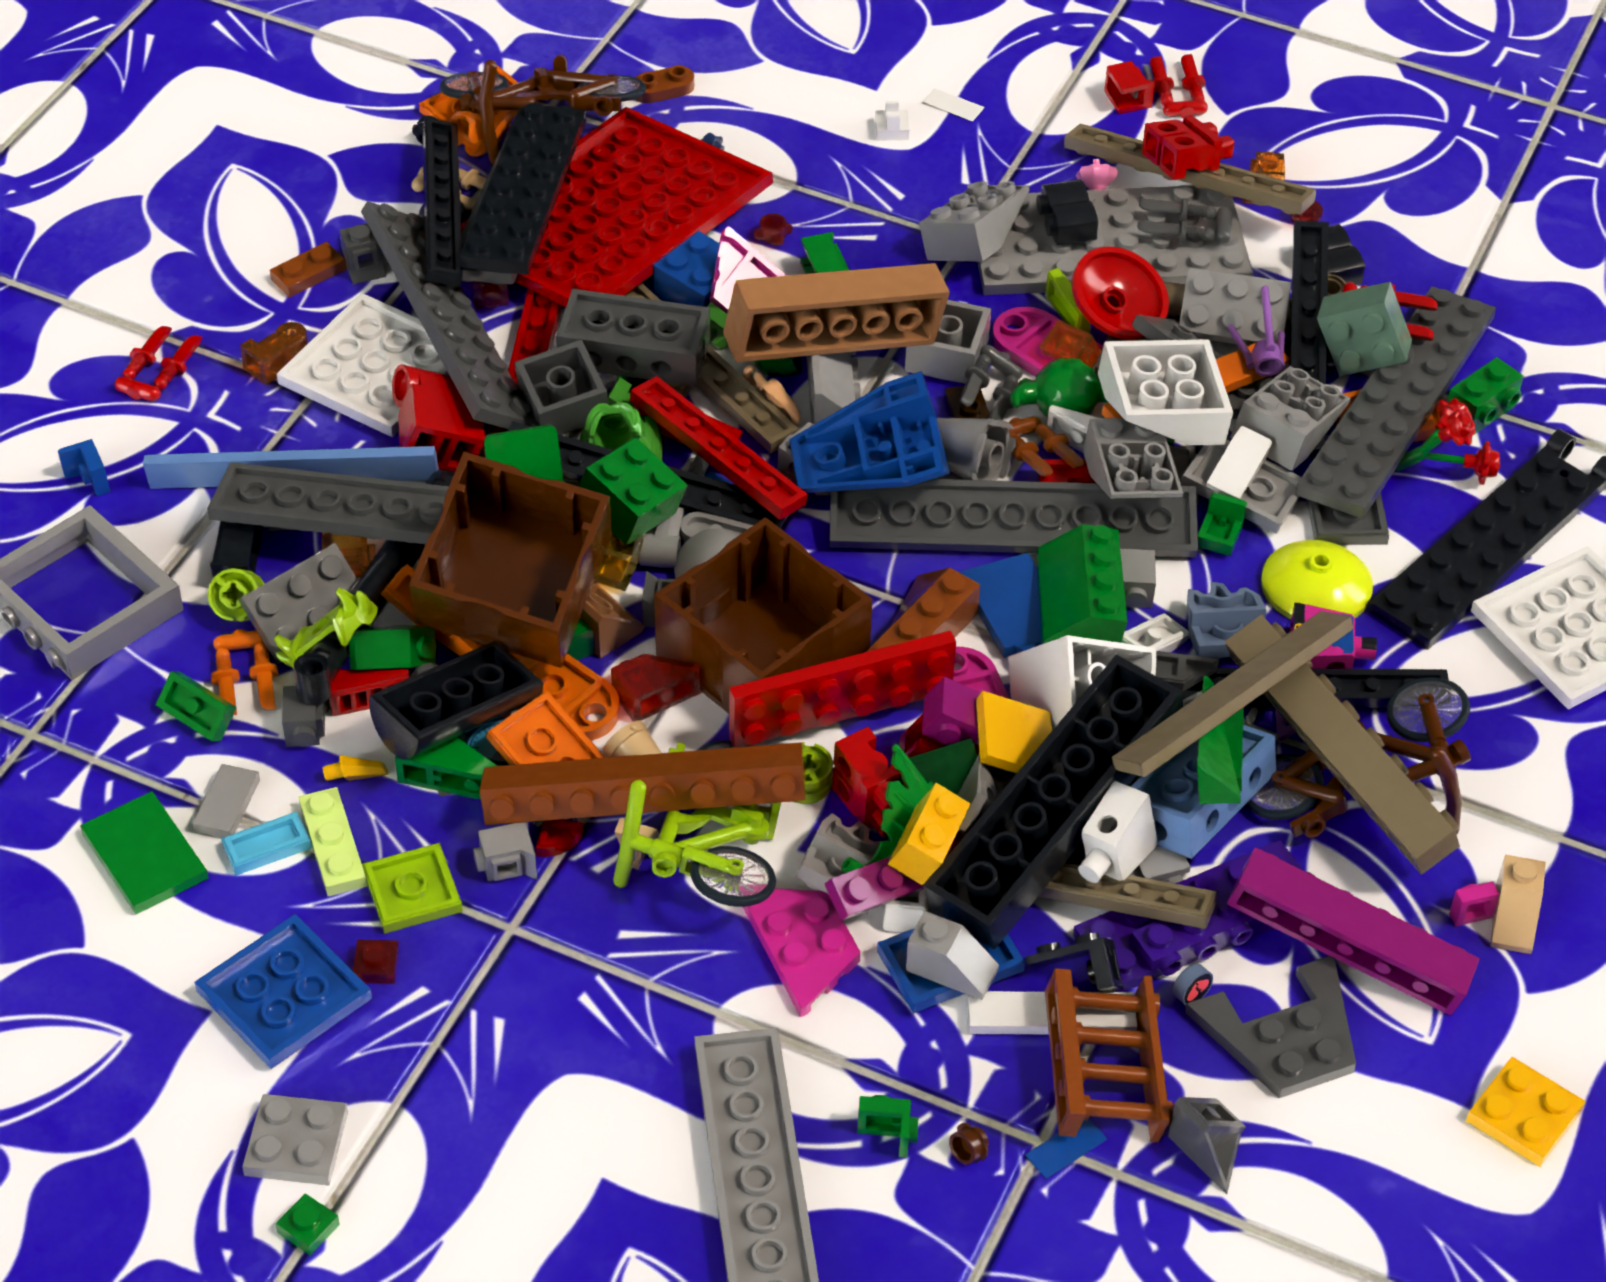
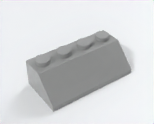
(831, 383)

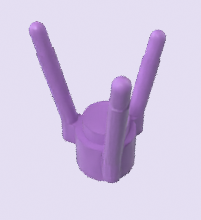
(1266, 355)

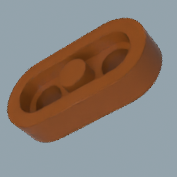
(666, 84)

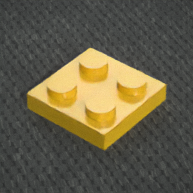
(1525, 1111)

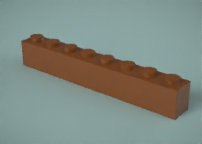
(671, 779)

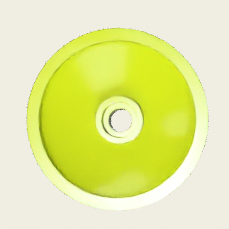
(1317, 576)

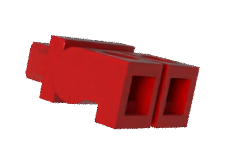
(1185, 146)
(862, 777)

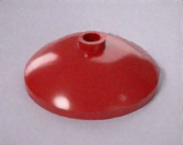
(1116, 286)

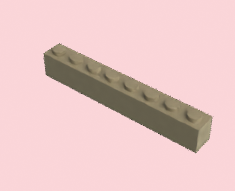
(1353, 753)

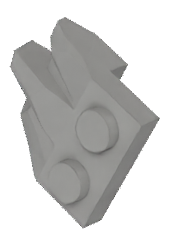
(831, 847)

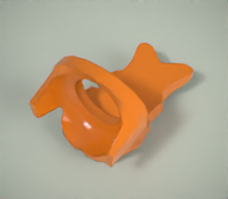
(473, 138)

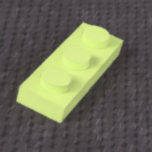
(332, 841)

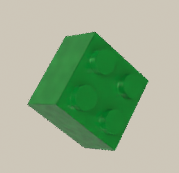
(639, 489)

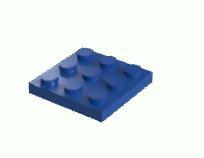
(283, 991)

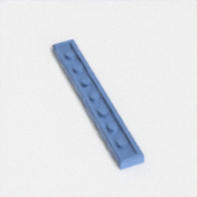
(208, 469)

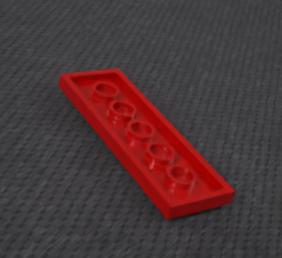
(839, 689)

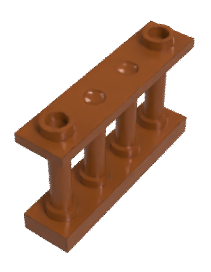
(1072, 1071)

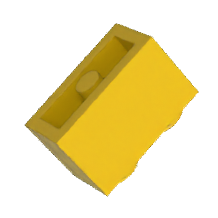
(929, 834)

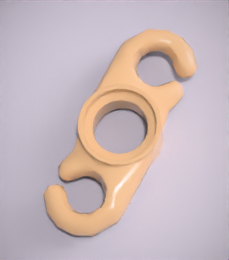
(774, 393)

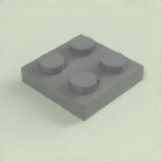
(295, 1139)

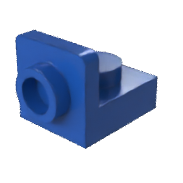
(84, 461)

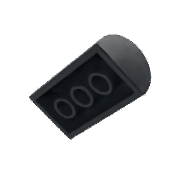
(451, 699)

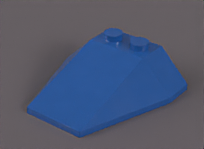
(873, 442)

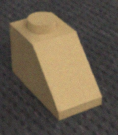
(1518, 904)

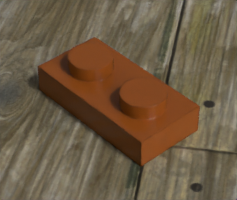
(308, 269)

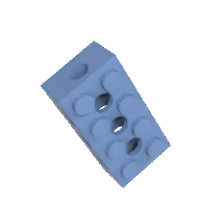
(1174, 795)

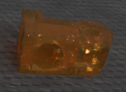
(273, 352)

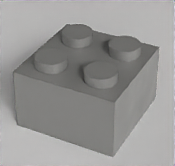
(956, 346)

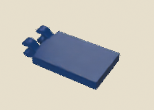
(1009, 602)

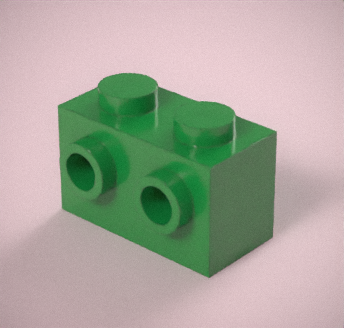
(1489, 392)

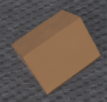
(609, 621)

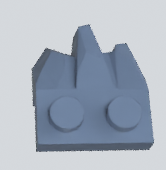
(1219, 616)

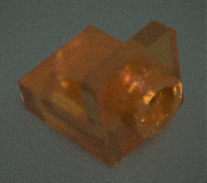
(1070, 342)

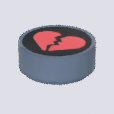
(1192, 983)

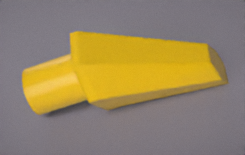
(354, 769)

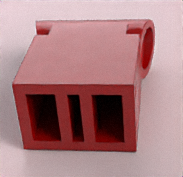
(435, 415)

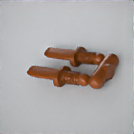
(1052, 443)

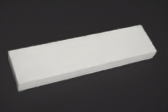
(1027, 1014)

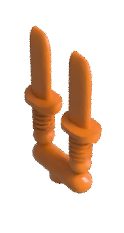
(262, 671)

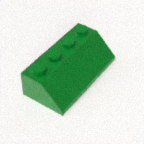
(1082, 585)

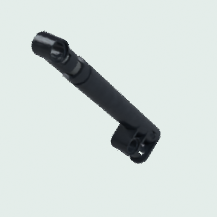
(318, 668)

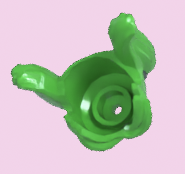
(618, 424)

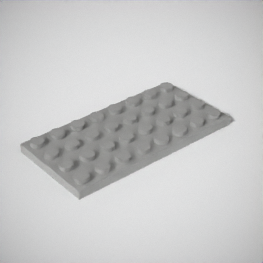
(1029, 253)

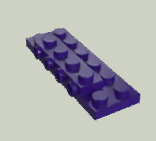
(1164, 947)

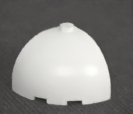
(1063, 669)

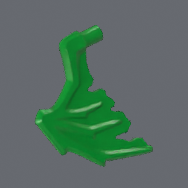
(901, 803)

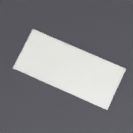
(953, 104)

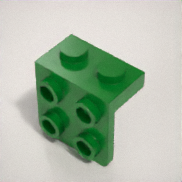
(528, 449)

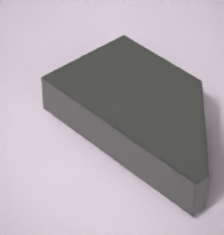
(1184, 670)

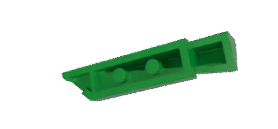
(1221, 759)

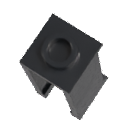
(236, 547)

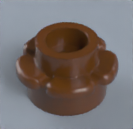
(969, 1144)

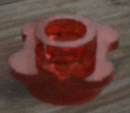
(773, 229)

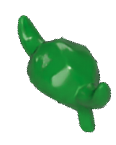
(1063, 384)

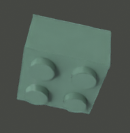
(1364, 329)

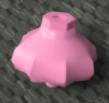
(1097, 175)

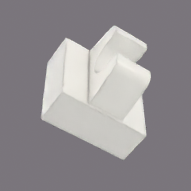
(892, 123)

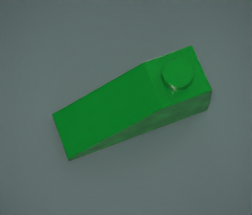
(445, 768)

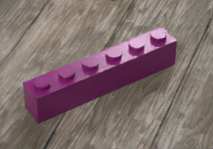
(1353, 931)

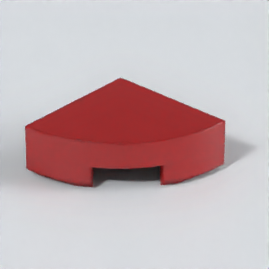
(558, 837)

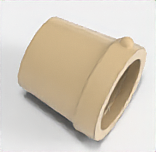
(630, 741)

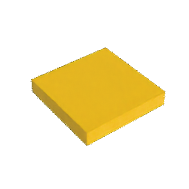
(1009, 731)

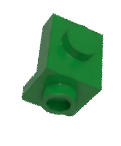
(1222, 524)
(888, 1118)

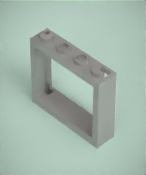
(83, 653)

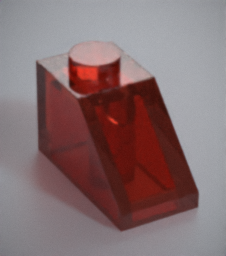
(654, 684)

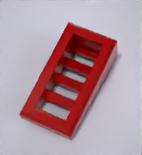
(353, 687)

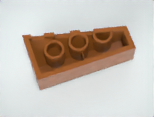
(933, 605)

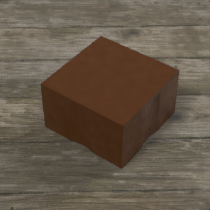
(511, 559)
(759, 613)

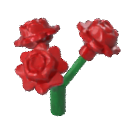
(1457, 425)

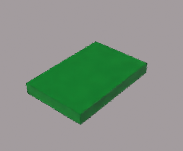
(144, 852)

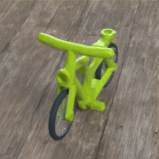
(720, 873)

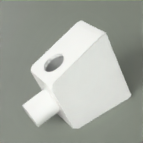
(1118, 834)

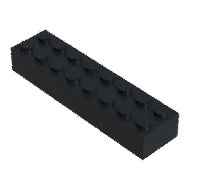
(1045, 806)

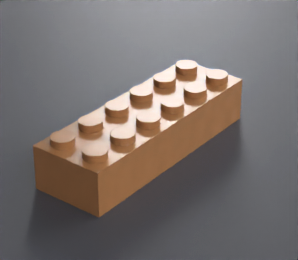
(835, 312)

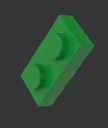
(195, 706)

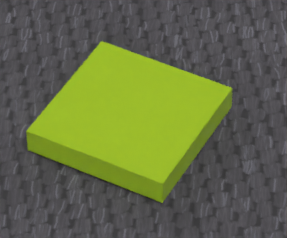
(412, 888)

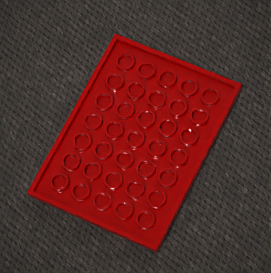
(633, 200)

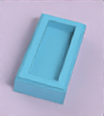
(266, 843)

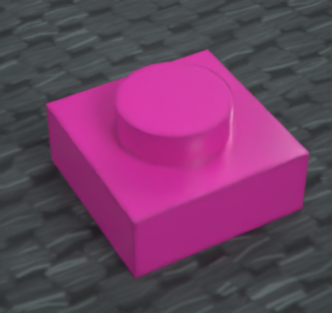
(1474, 903)

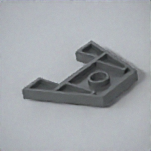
(1291, 1046)

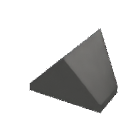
(1207, 1136)

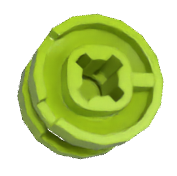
(228, 588)
(818, 773)

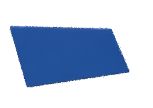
(1064, 1150)

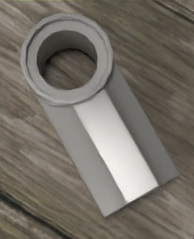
(662, 543)

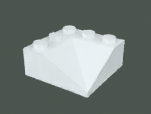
(1168, 388)

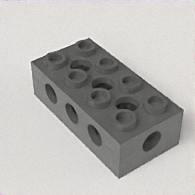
(638, 335)

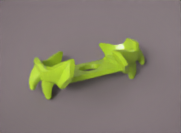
(343, 619)

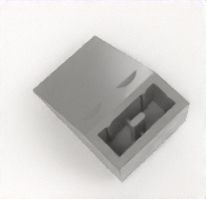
(972, 222)
(1293, 414)
(1130, 460)

